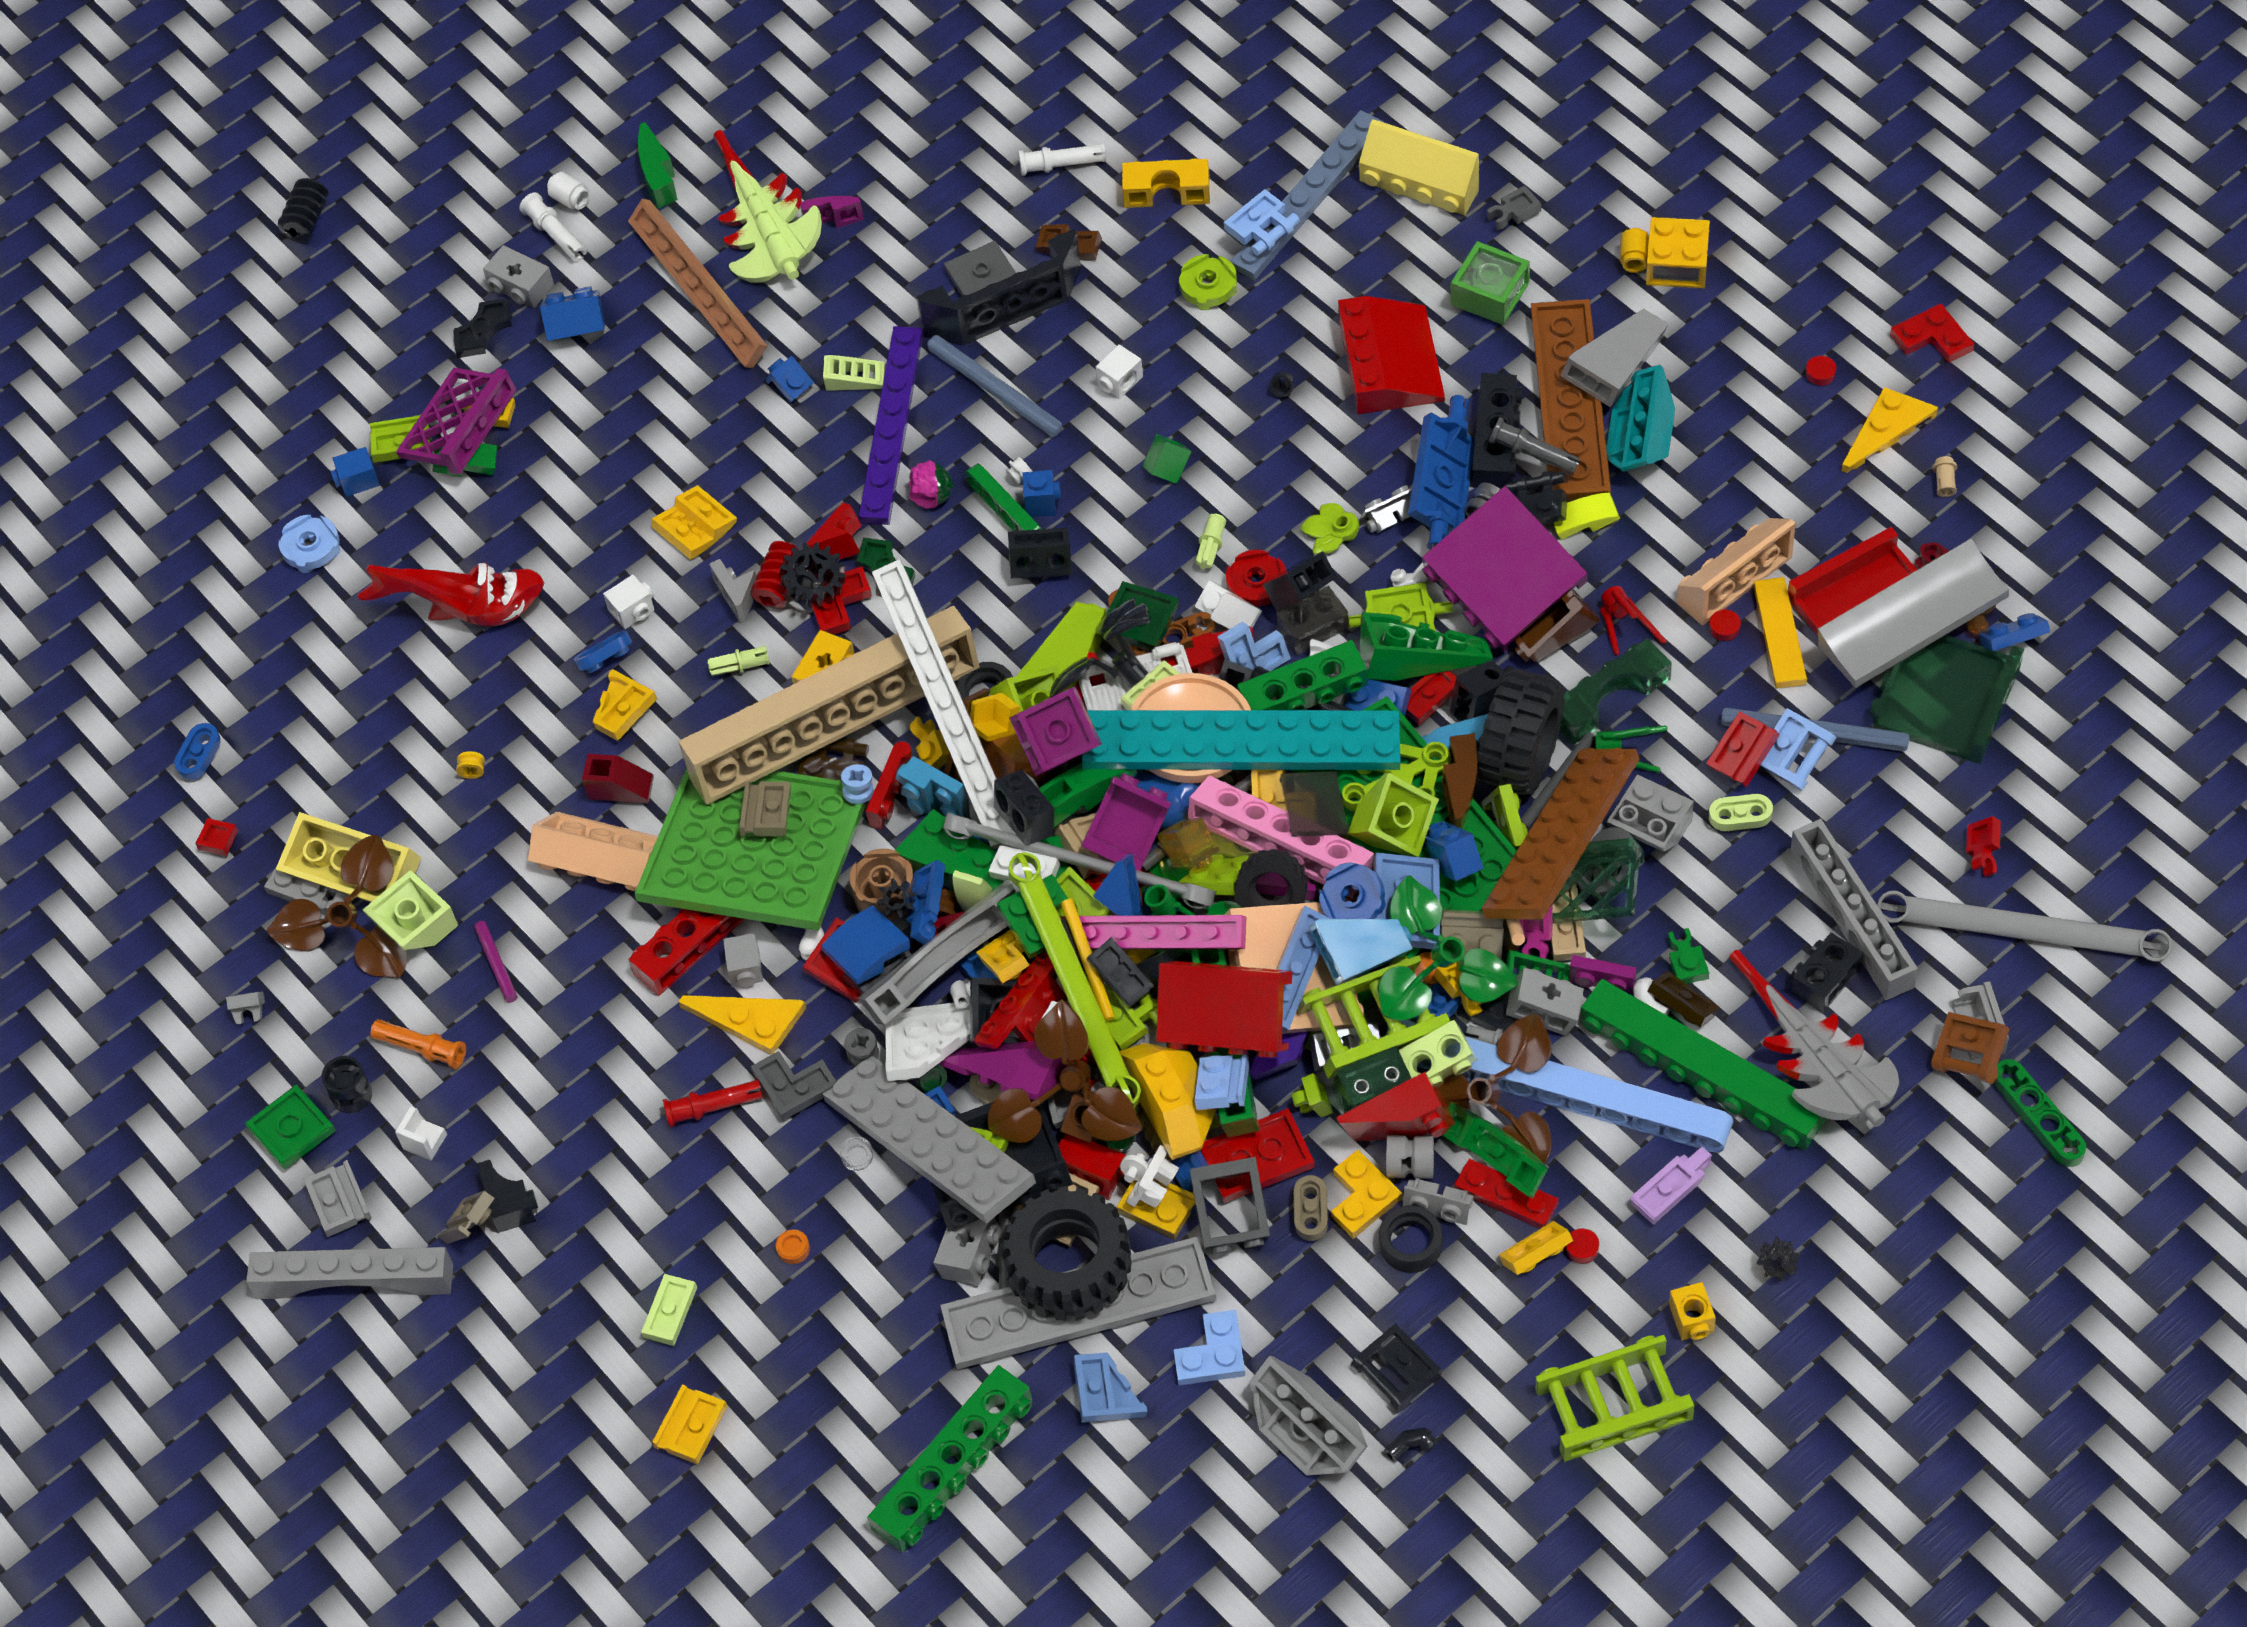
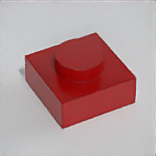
(216, 837)

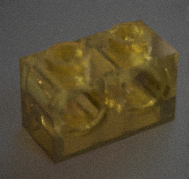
(1189, 843)

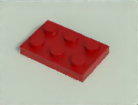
(1277, 1150)

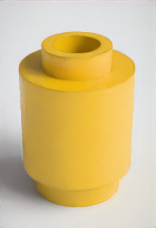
(1634, 249)

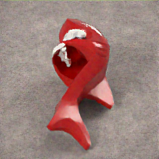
(474, 597)

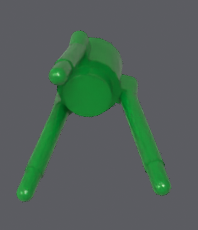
(1613, 740)

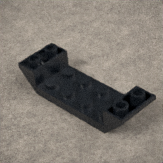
(1005, 301)

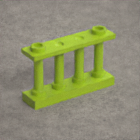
(1369, 1045)
(1611, 1430)

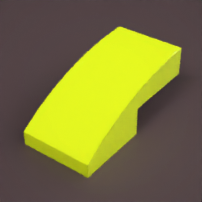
(1589, 511)

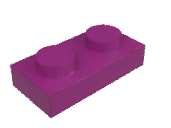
(1589, 972)

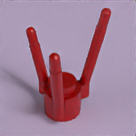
(1618, 604)

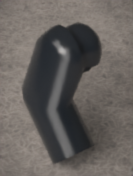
(1410, 1438)

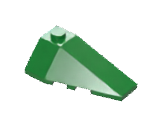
(1407, 651)

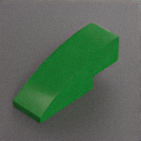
(656, 168)

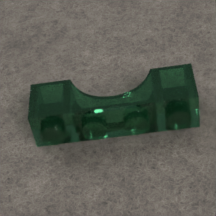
(1639, 669)

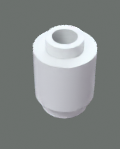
(568, 191)

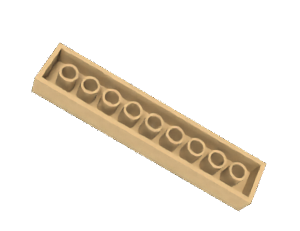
(818, 710)

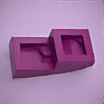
(841, 209)

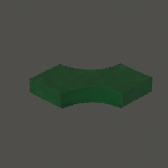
(876, 554)

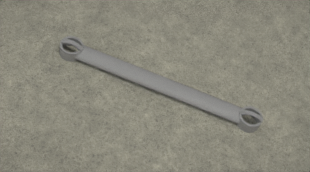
(971, 828)
(2026, 926)

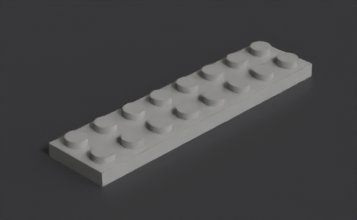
(929, 1139)
(1001, 1326)

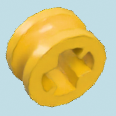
(470, 765)

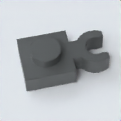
(1517, 206)

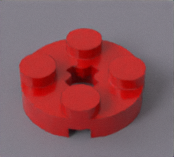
(1241, 572)

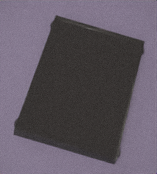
(1313, 804)

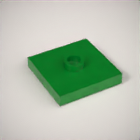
(290, 1127)

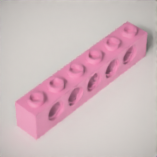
(1266, 827)

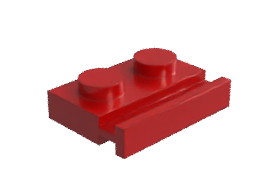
(1742, 749)

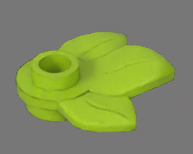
(1329, 527)

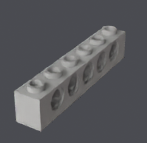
(1853, 909)

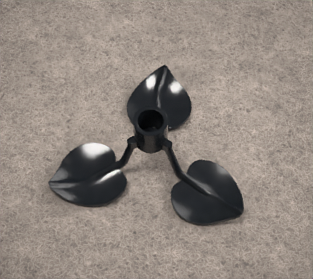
(1125, 662)

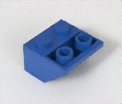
(572, 314)

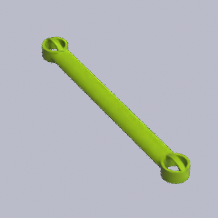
(1072, 975)

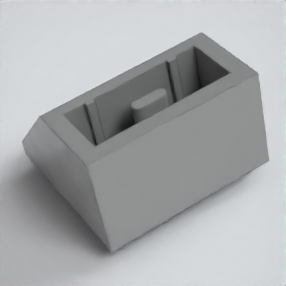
(1653, 814)

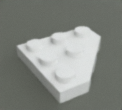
(923, 1038)

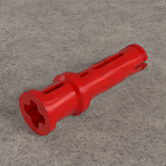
(696, 1105)

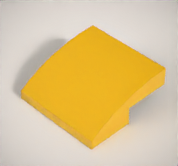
(694, 522)

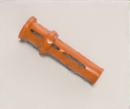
(430, 1046)

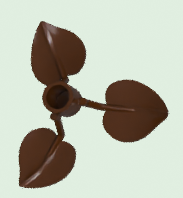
(300, 921)
(1064, 1037)
(1521, 1045)

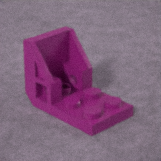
(1055, 731)

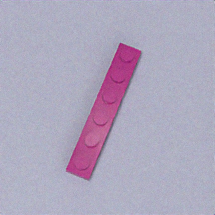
(1167, 931)

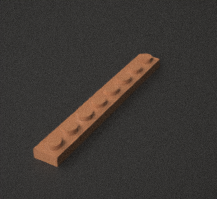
(697, 283)

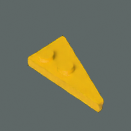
(1888, 421)

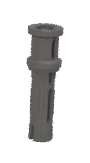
(1522, 442)

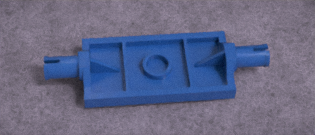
(1443, 471)

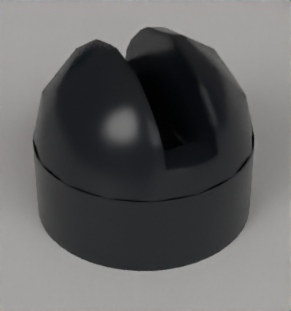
(1275, 384)

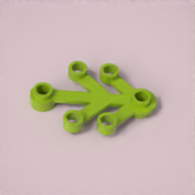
(1407, 771)

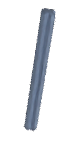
(995, 386)
(1844, 733)

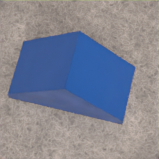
(1121, 889)

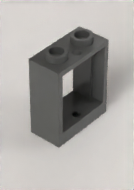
(1221, 1171)

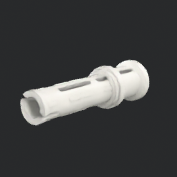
(1048, 159)
(546, 220)

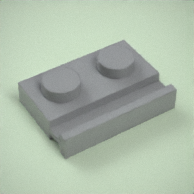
(337, 1198)

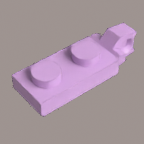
(1671, 1185)

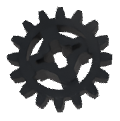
(804, 582)

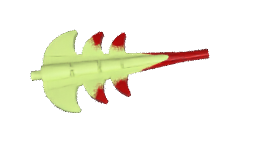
(775, 240)

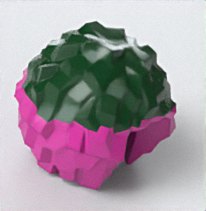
(929, 484)

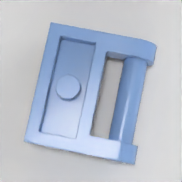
(1794, 733)

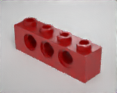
(683, 952)

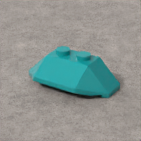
(1641, 421)

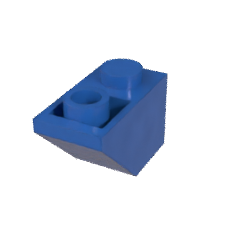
(1454, 849)

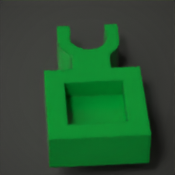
(1687, 962)

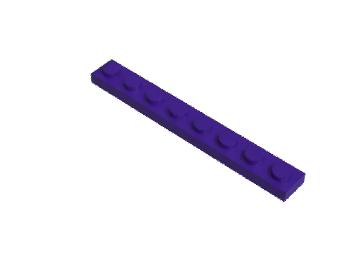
(891, 426)

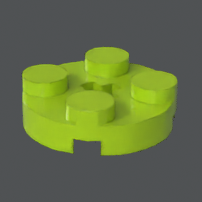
(1211, 294)

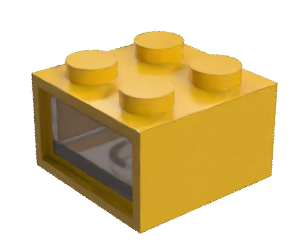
(1677, 252)

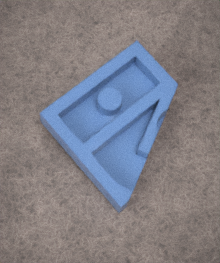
(1103, 1390)

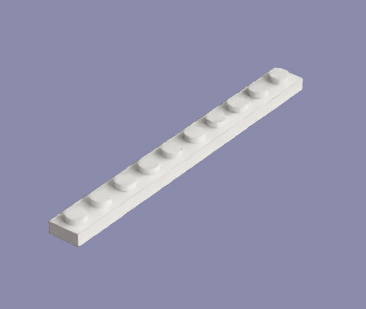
(941, 692)

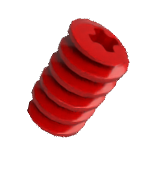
(767, 586)

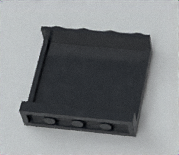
(1038, 1156)

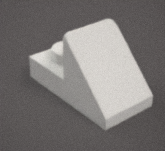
(1226, 606)

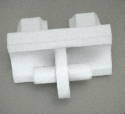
(1145, 1189)

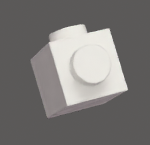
(629, 601)

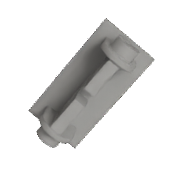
(1381, 512)
(1450, 1206)

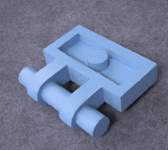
(1257, 215)

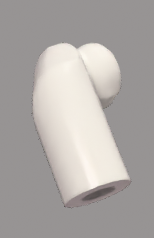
(1400, 577)
(960, 993)

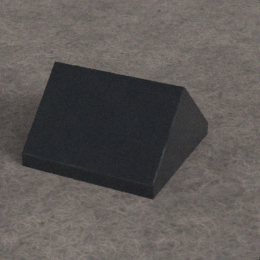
(984, 1000)

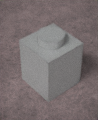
(743, 960)

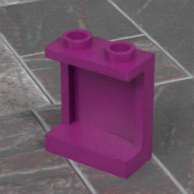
(1127, 820)

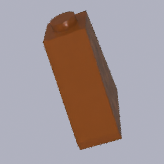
(1008, 756)

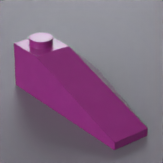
(1010, 1065)

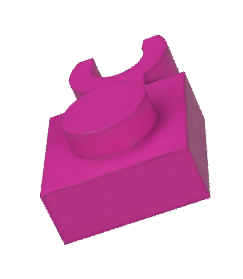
(1536, 932)

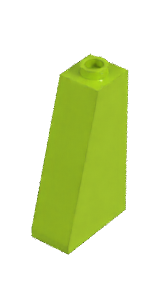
(1069, 640)

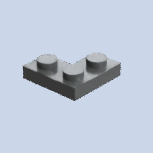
(789, 1091)

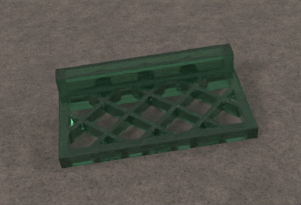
(1599, 855)

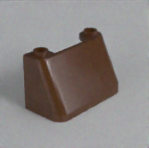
(1556, 627)

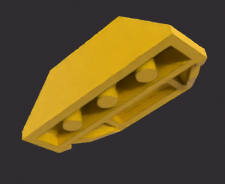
(1168, 1095)

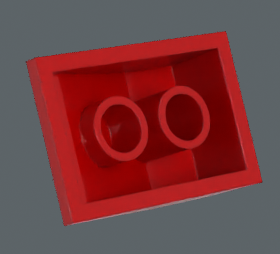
(1406, 1110)

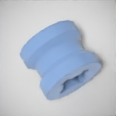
(857, 784)

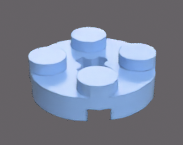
(312, 556)

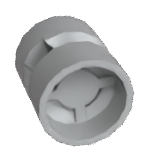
(1410, 1157)

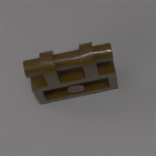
(830, 767)

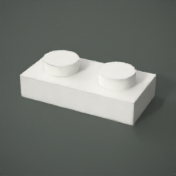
(1001, 861)

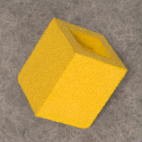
(992, 715)

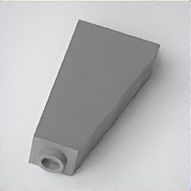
(1609, 361)

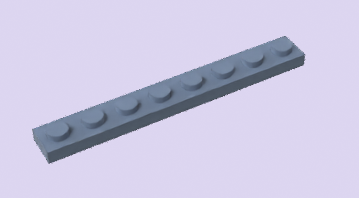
(1311, 191)

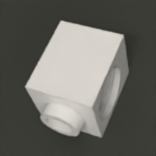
(1119, 371)

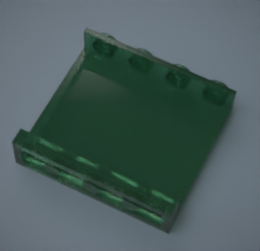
(1948, 696)

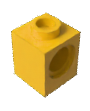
(1692, 1299)

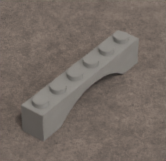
(923, 967)
(404, 1269)

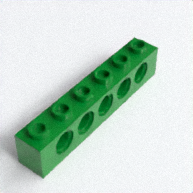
(997, 1390)

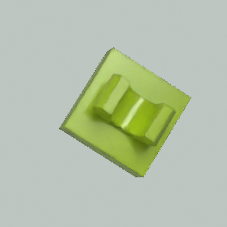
(1313, 1097)

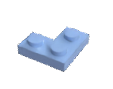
(1240, 648)
(1219, 1358)

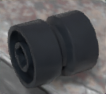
(346, 1084)

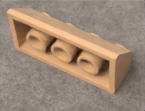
(1736, 569)
(591, 849)

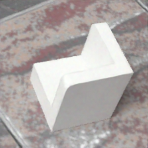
(419, 1135)

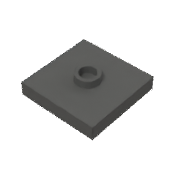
(979, 268)

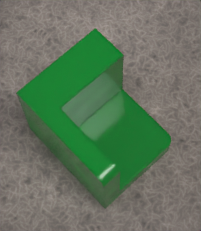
(1166, 458)

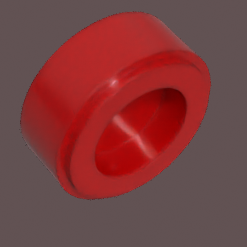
(1820, 370)
(1724, 625)
(1584, 1246)

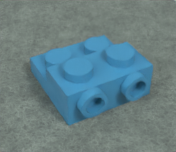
(931, 789)

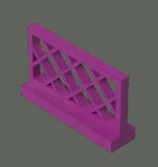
(472, 424)

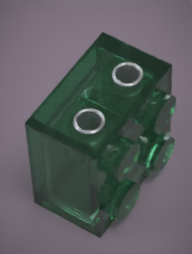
(1369, 1078)

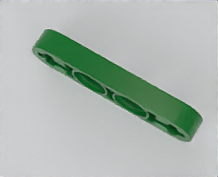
(999, 499)
(2043, 1110)

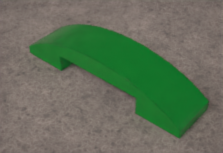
(1497, 1148)

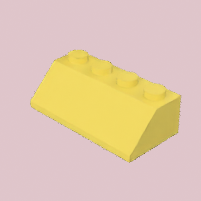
(1419, 167)
(317, 851)

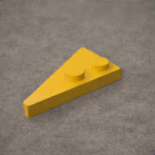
(754, 1020)

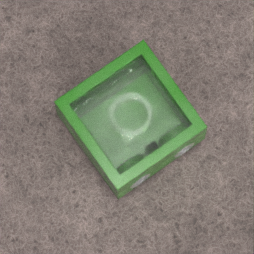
(1490, 283)

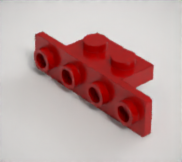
(1023, 1005)

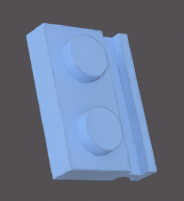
(1221, 1081)

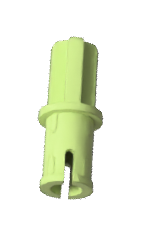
(1210, 541)
(738, 661)

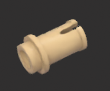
(1945, 474)

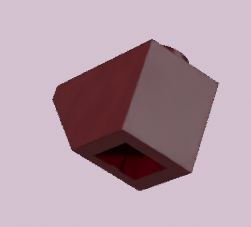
(616, 779)

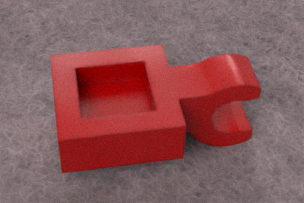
(1981, 840)

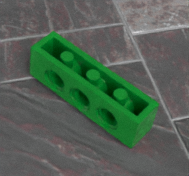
(1309, 671)

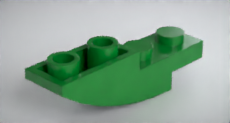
(1079, 788)

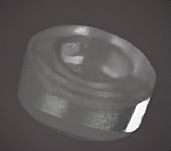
(856, 1153)

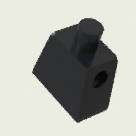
(1476, 691)

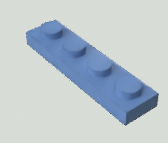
(1300, 957)

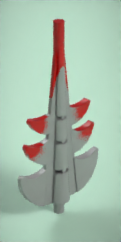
(1843, 1087)

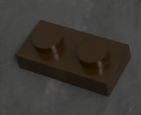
(1683, 999)

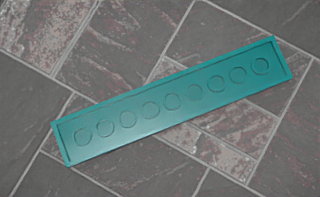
(1245, 740)

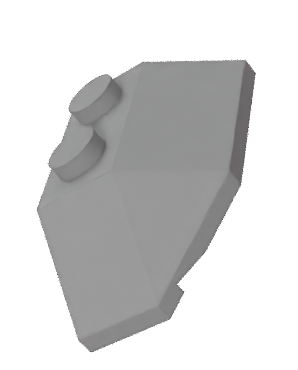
(1305, 1420)

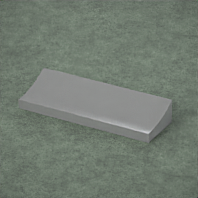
(1911, 613)

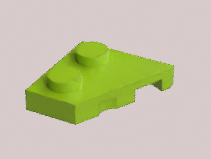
(1505, 809)

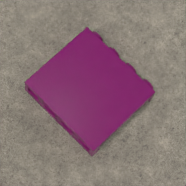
(1502, 569)

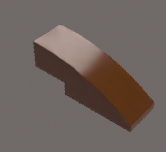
(1460, 777)

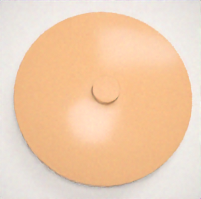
(1190, 692)

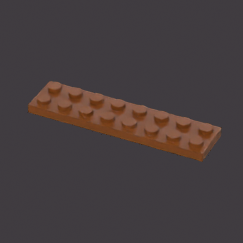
(1569, 414)
(1560, 834)

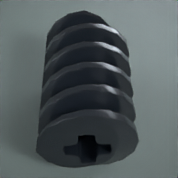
(303, 209)

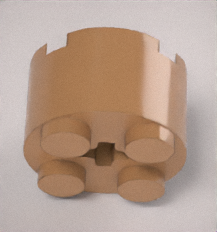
(876, 871)

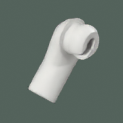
(809, 942)
(1641, 992)

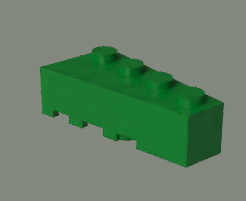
(932, 843)

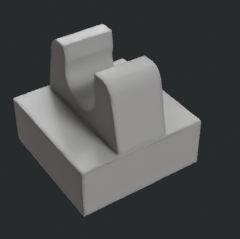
(241, 1003)

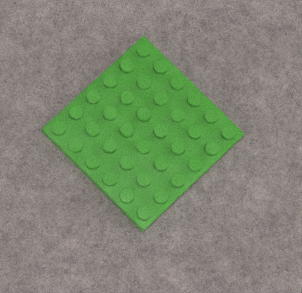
(772, 879)

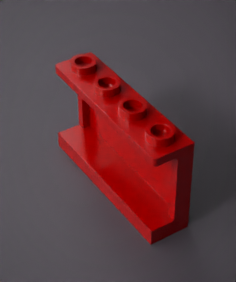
(1849, 579)
(1221, 1007)

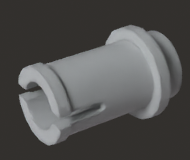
(1485, 1035)

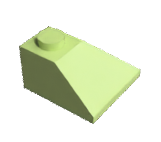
(412, 913)

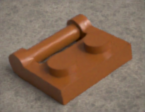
(1972, 1036)

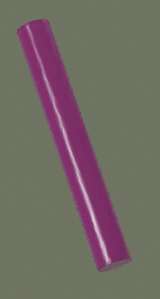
(495, 961)

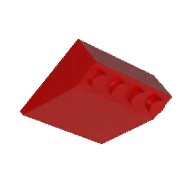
(1389, 354)

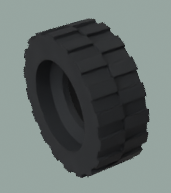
(1271, 862)

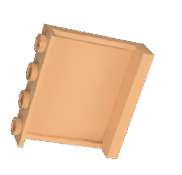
(1266, 939)

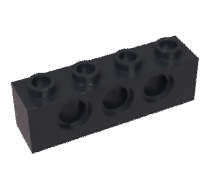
(1496, 399)

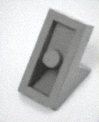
(734, 589)

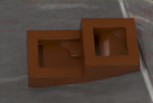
(1087, 240)

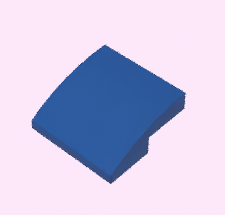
(865, 944)

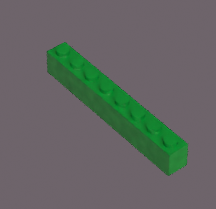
(1699, 1063)

